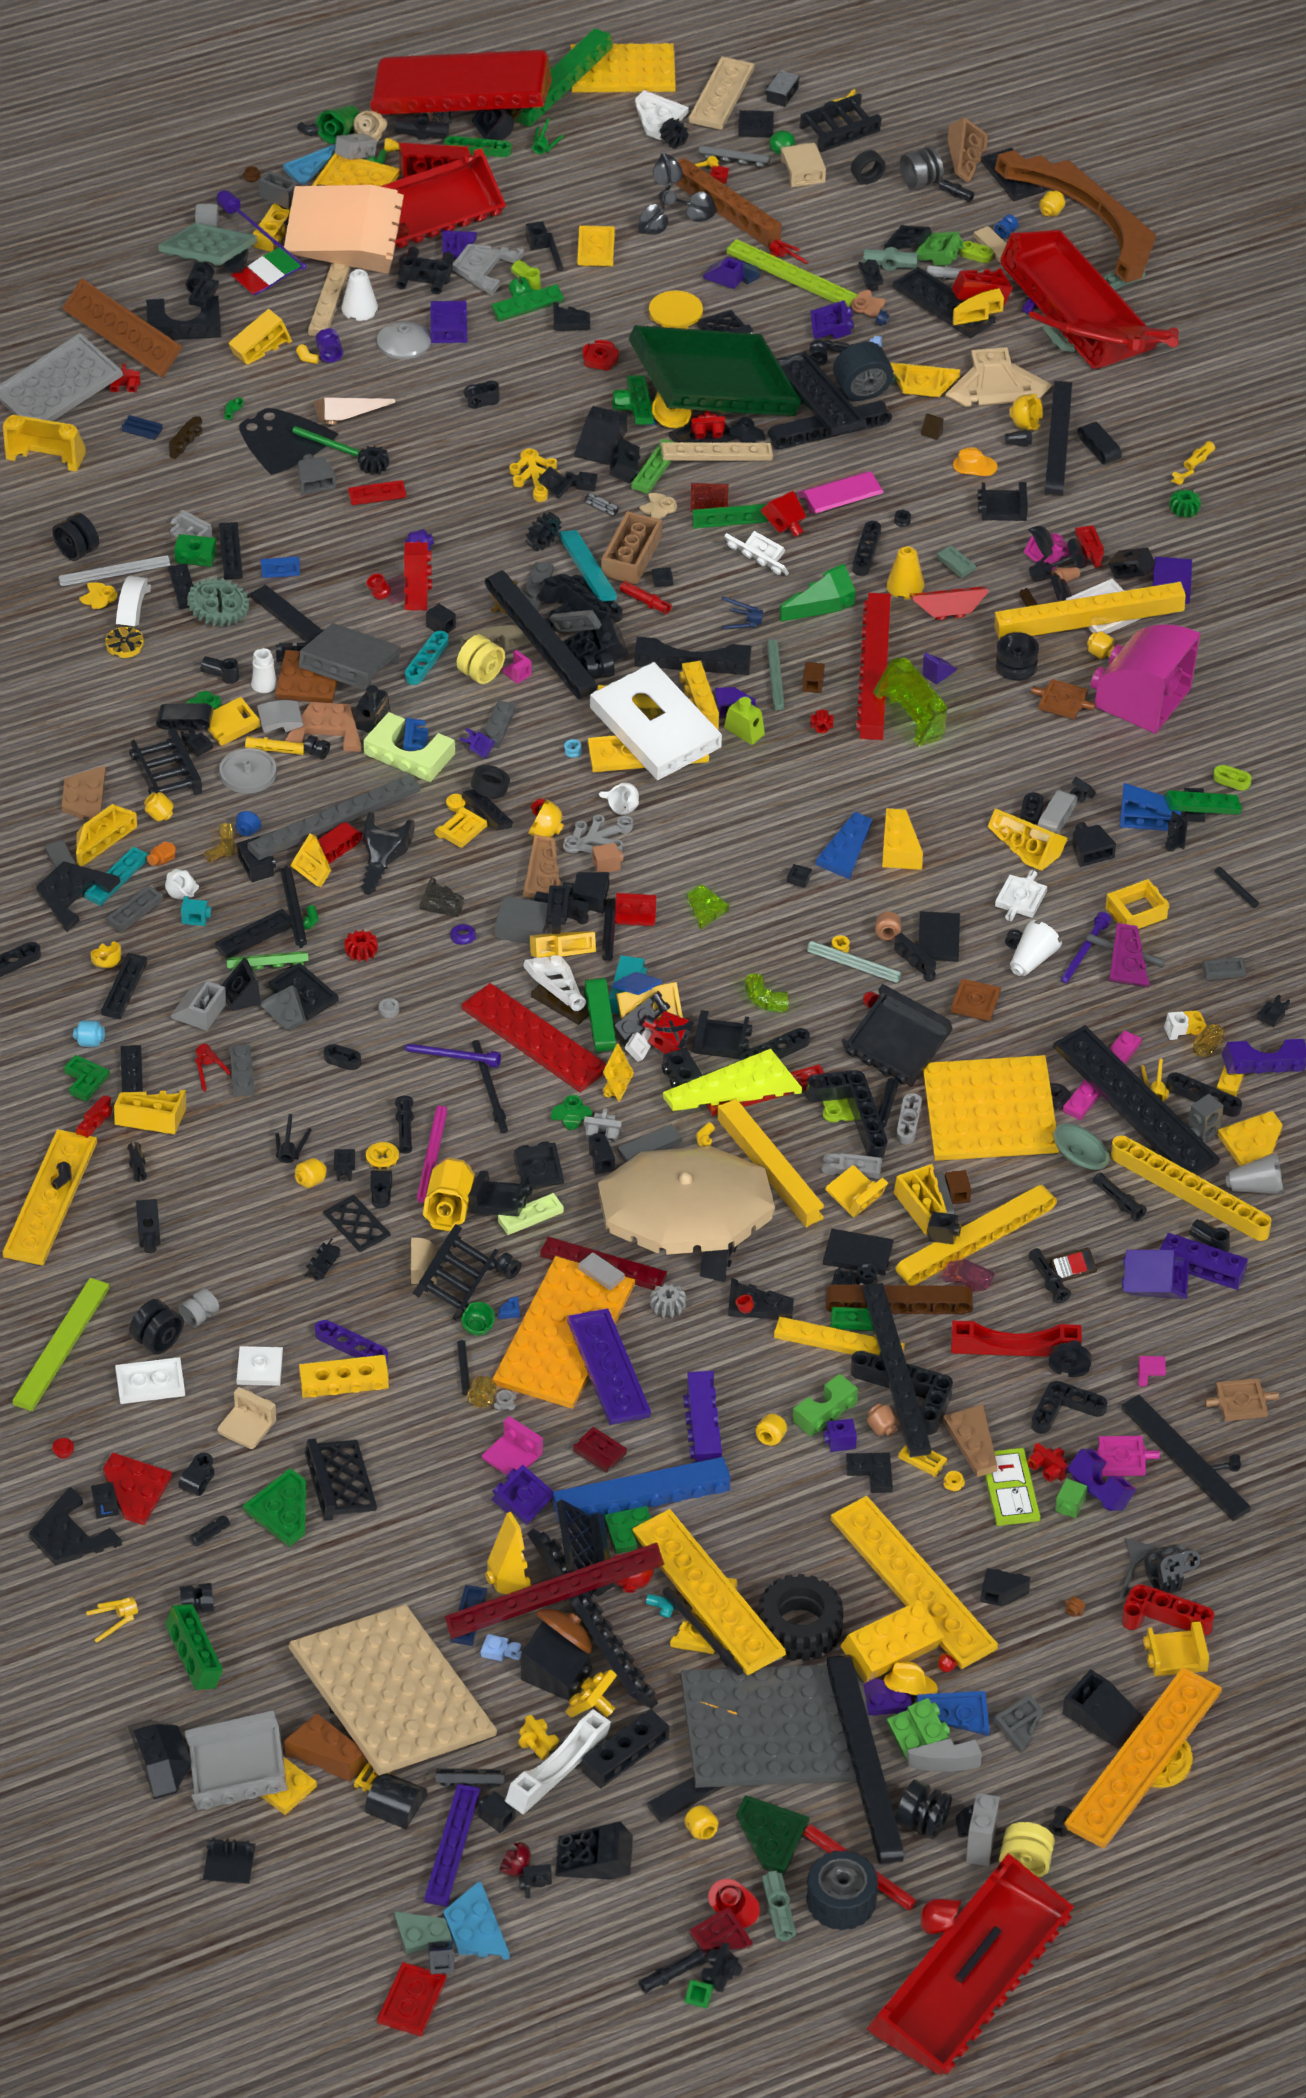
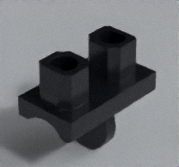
(871, 274)
(724, 1967)

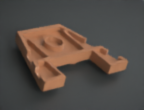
(328, 720)

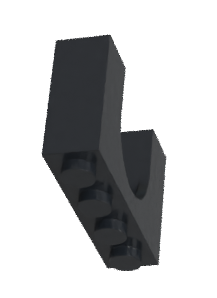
(205, 325)

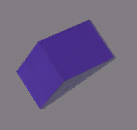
(936, 668)

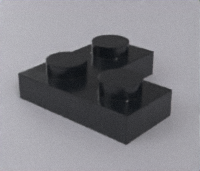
(875, 1466)

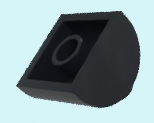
(493, 123)
(394, 1800)

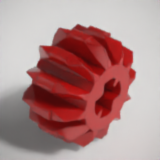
(361, 945)

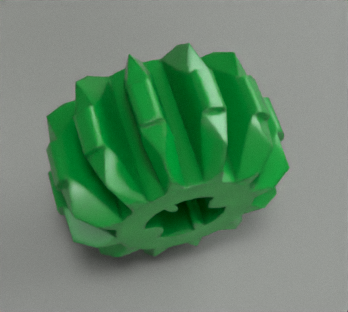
(1185, 503)

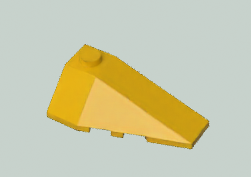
(1032, 843)
(506, 1559)

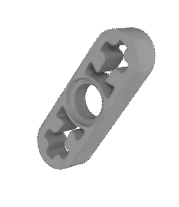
(911, 1125)

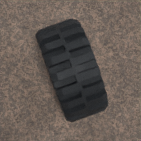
(806, 1595)

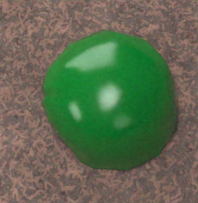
(781, 139)
(478, 1318)

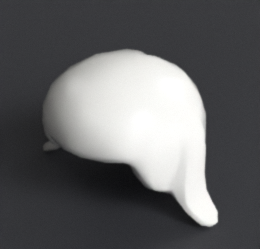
(622, 795)

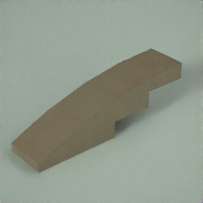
(504, 636)

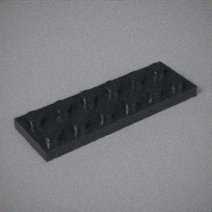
(938, 300)

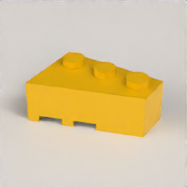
(259, 337)
(900, 842)
(920, 1195)

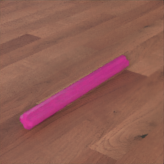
(432, 1151)

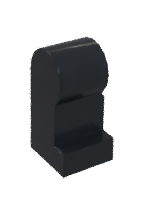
(602, 1154)

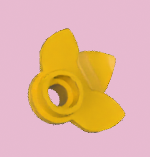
(99, 595)

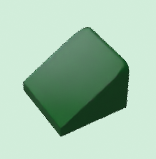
(699, 1993)

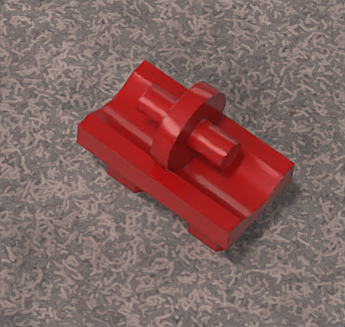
(130, 379)
(708, 422)
(1050, 1460)

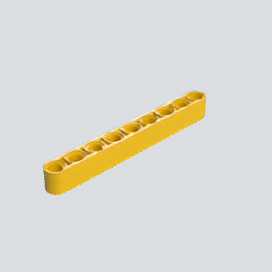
(1191, 1188)
(977, 1235)

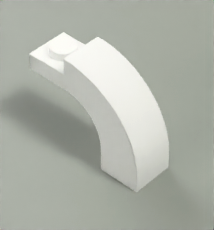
(131, 600)

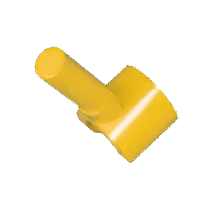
(711, 161)
(1179, 478)

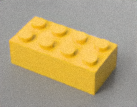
(892, 1640)

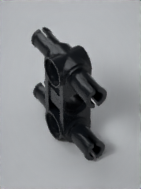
(424, 270)

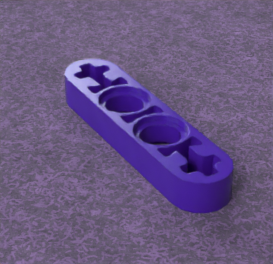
(353, 1340)

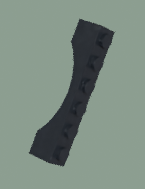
(729, 660)

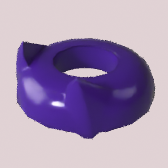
(463, 939)

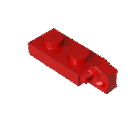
(1090, 544)
(95, 1116)

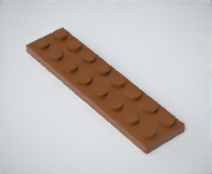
(122, 327)

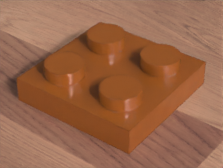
(976, 999)

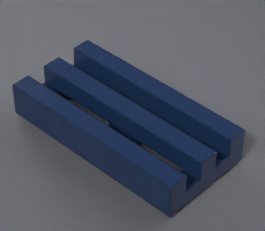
(142, 427)

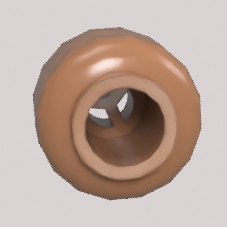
(887, 925)
(882, 1420)

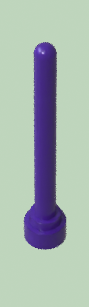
(1101, 922)
(491, 1059)

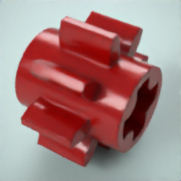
(821, 721)

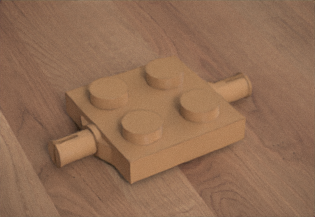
(1241, 1399)

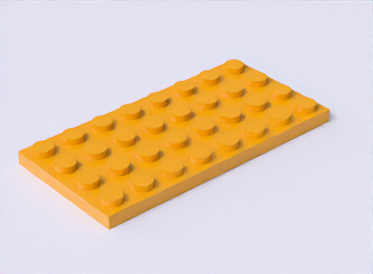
(543, 1353)

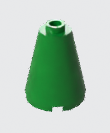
(336, 122)

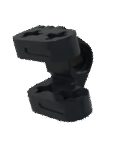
(1170, 1566)

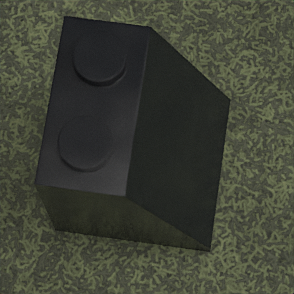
(554, 1663)

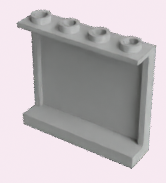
(236, 1760)

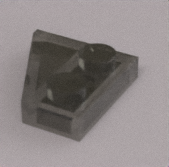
(441, 900)

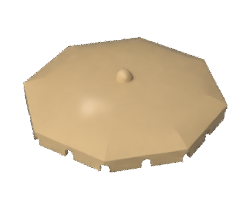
(686, 1199)

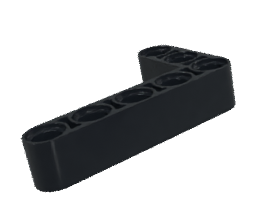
(853, 1087)
(927, 1384)

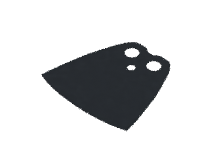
(280, 447)

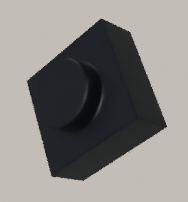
(662, 577)
(799, 875)

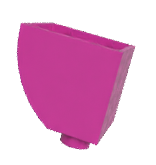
(1148, 675)

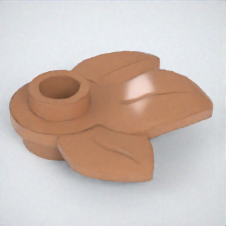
(867, 304)

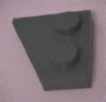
(285, 1008)

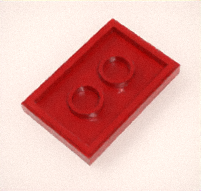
(411, 1999)

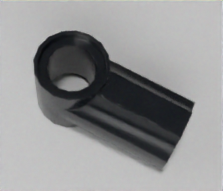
(226, 669)
(1210, 1235)

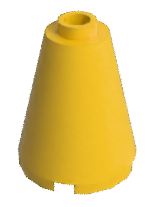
(905, 574)

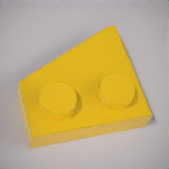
(312, 862)

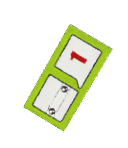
(1012, 1489)

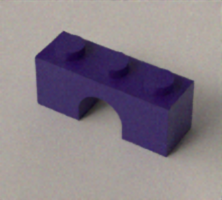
(1088, 1469)

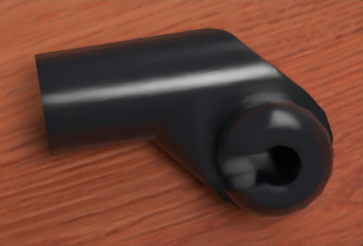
(310, 130)
(65, 1175)
(963, 1819)

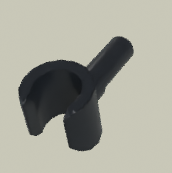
(1234, 1464)

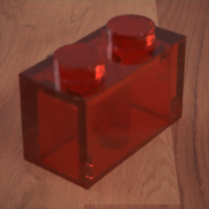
(708, 496)

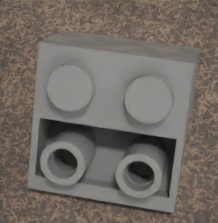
(201, 1005)

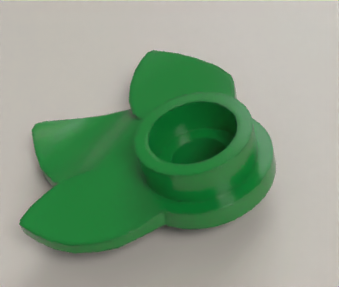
(207, 698)
(571, 1112)

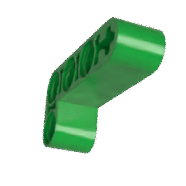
(600, 1014)

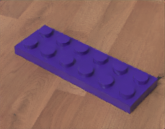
(609, 1366)

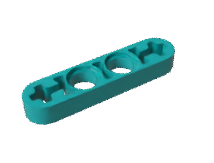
(423, 656)

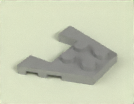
(479, 260)

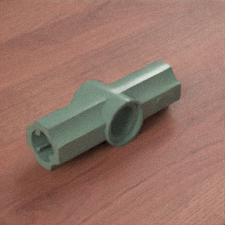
(892, 258)
(780, 1916)

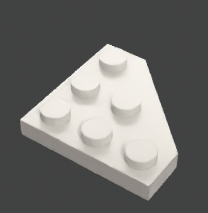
(655, 110)

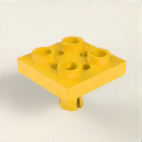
(592, 1695)

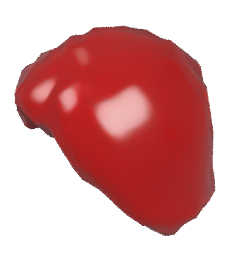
(939, 1915)

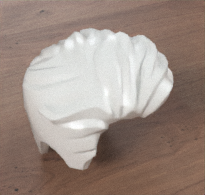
(180, 884)

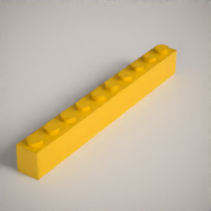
(1092, 610)

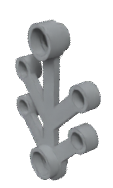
(574, 843)

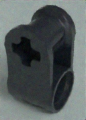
(484, 394)
(381, 1187)
(197, 1474)

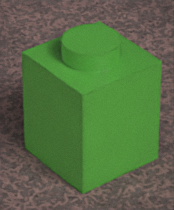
(1071, 1498)

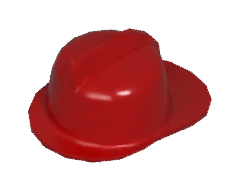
(734, 1895)

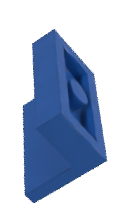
(280, 567)

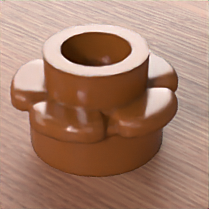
(1074, 1606)

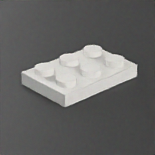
(150, 1380)

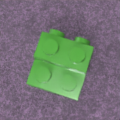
(940, 248)
(918, 1726)

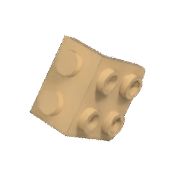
(248, 1419)

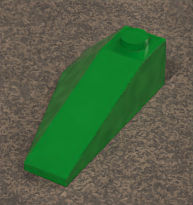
(826, 596)

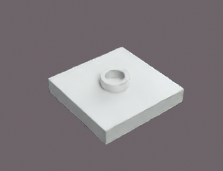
(259, 1365)

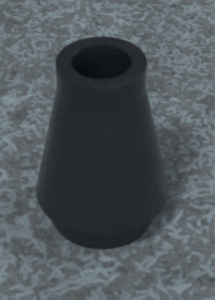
(1021, 437)

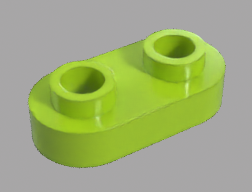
(976, 252)
(1232, 777)

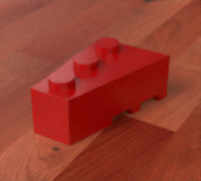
(971, 283)
(417, 575)

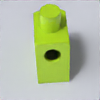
(745, 721)

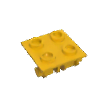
(618, 1074)

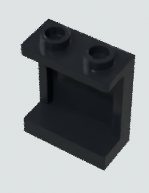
(1003, 504)
(721, 1037)
(499, 1197)

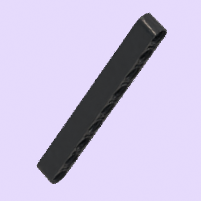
(1058, 438)
(540, 634)

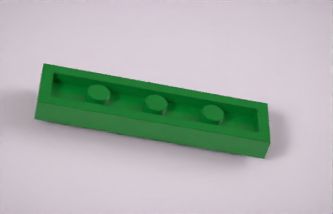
(728, 516)
(1203, 802)

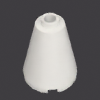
(359, 297)
(1035, 946)

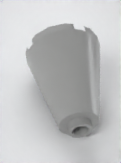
(1257, 1176)

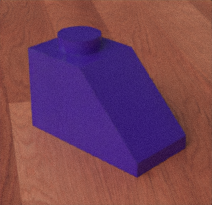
(728, 696)

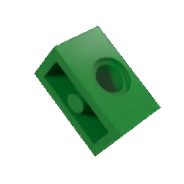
(195, 550)

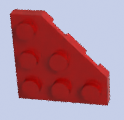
(136, 1486)

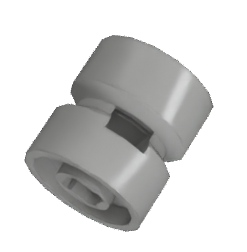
(199, 1308)

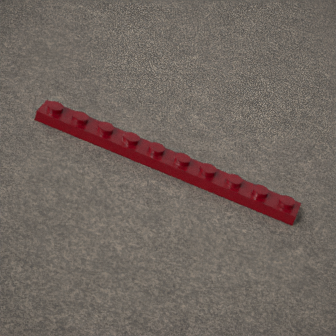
(554, 1590)

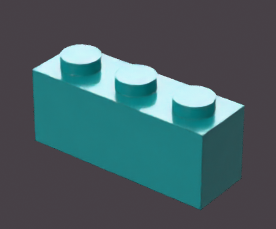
(626, 966)

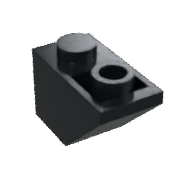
(1003, 1587)

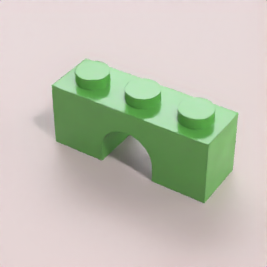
(813, 1416)

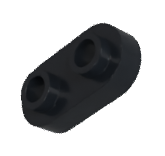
(1032, 807)

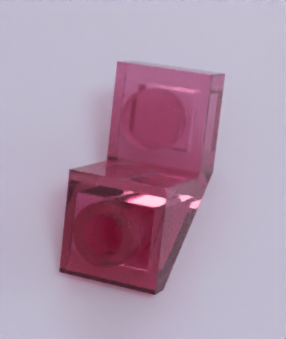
(969, 1273)

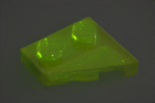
(706, 905)

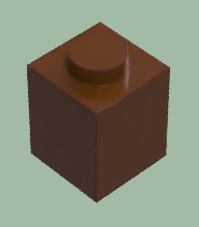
(813, 677)
(958, 1186)

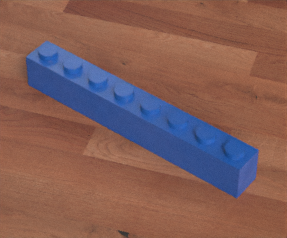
(648, 1488)

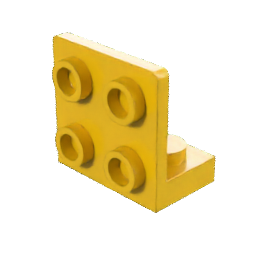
(855, 1190)

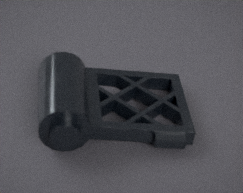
(719, 319)

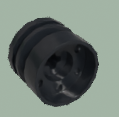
(926, 1810)

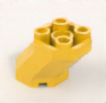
(448, 1194)

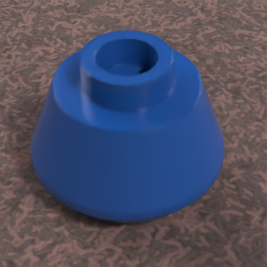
(247, 823)

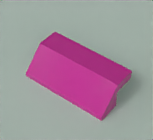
(840, 491)

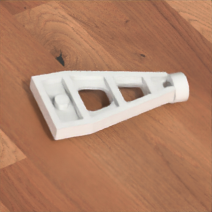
(542, 967)

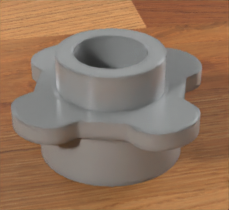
(505, 1395)

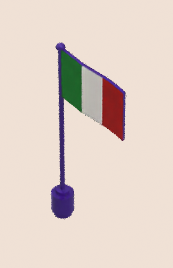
(268, 268)

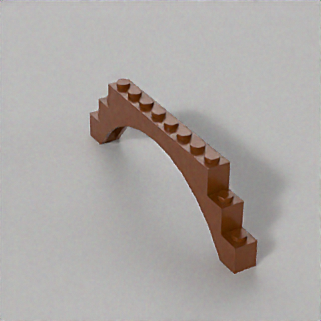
(1131, 234)

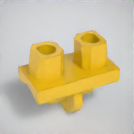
(534, 1736)

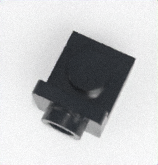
(554, 481)
(535, 1876)

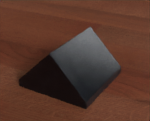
(242, 987)

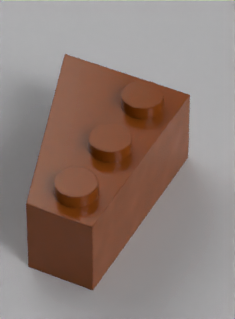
(325, 1747)

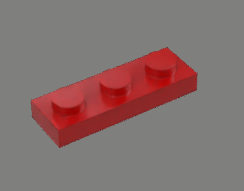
(376, 492)

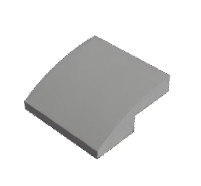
(280, 714)

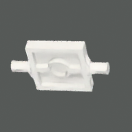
(1021, 895)

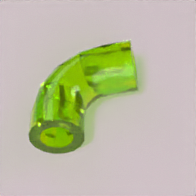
(763, 997)

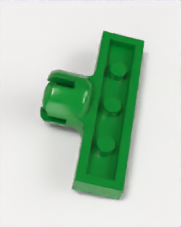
(525, 299)
(635, 399)

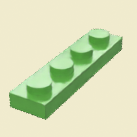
(651, 471)
(276, 959)

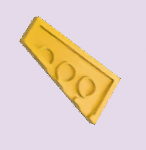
(690, 1639)

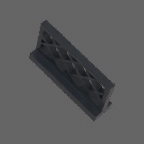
(323, 1485)
(593, 1542)

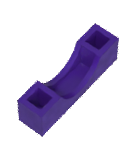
(1242, 1058)

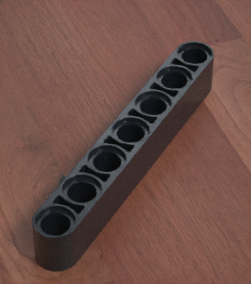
(812, 430)

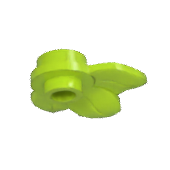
(837, 1110)

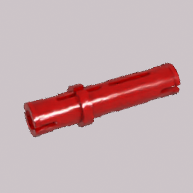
(649, 599)

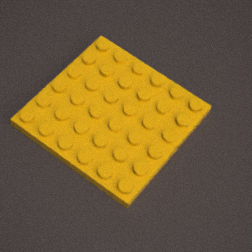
(990, 1108)

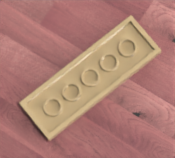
(721, 93)

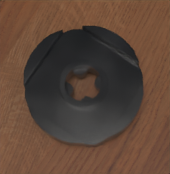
(1062, 1355)

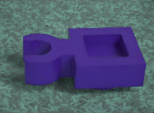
(479, 743)

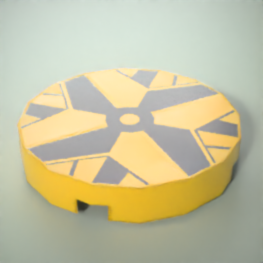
(124, 642)

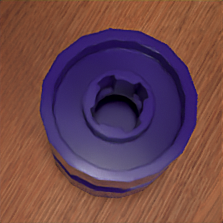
(329, 345)

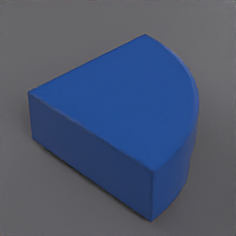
(510, 1309)

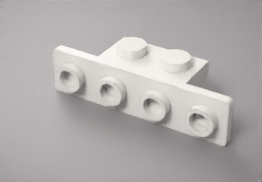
(762, 549)

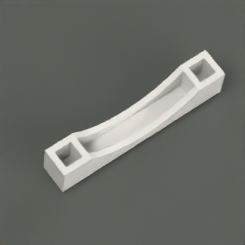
(535, 1783)

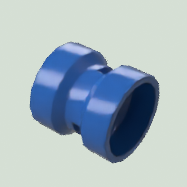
(1005, 226)

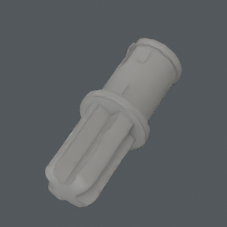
(944, 272)

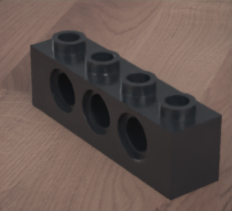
(612, 1759)

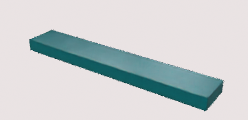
(587, 565)

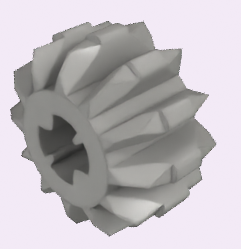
(668, 1300)

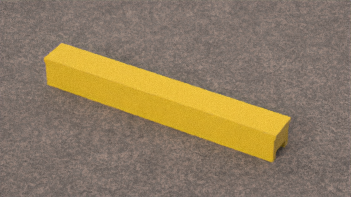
(765, 1154)

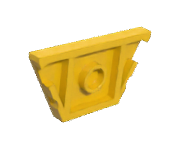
(924, 379)

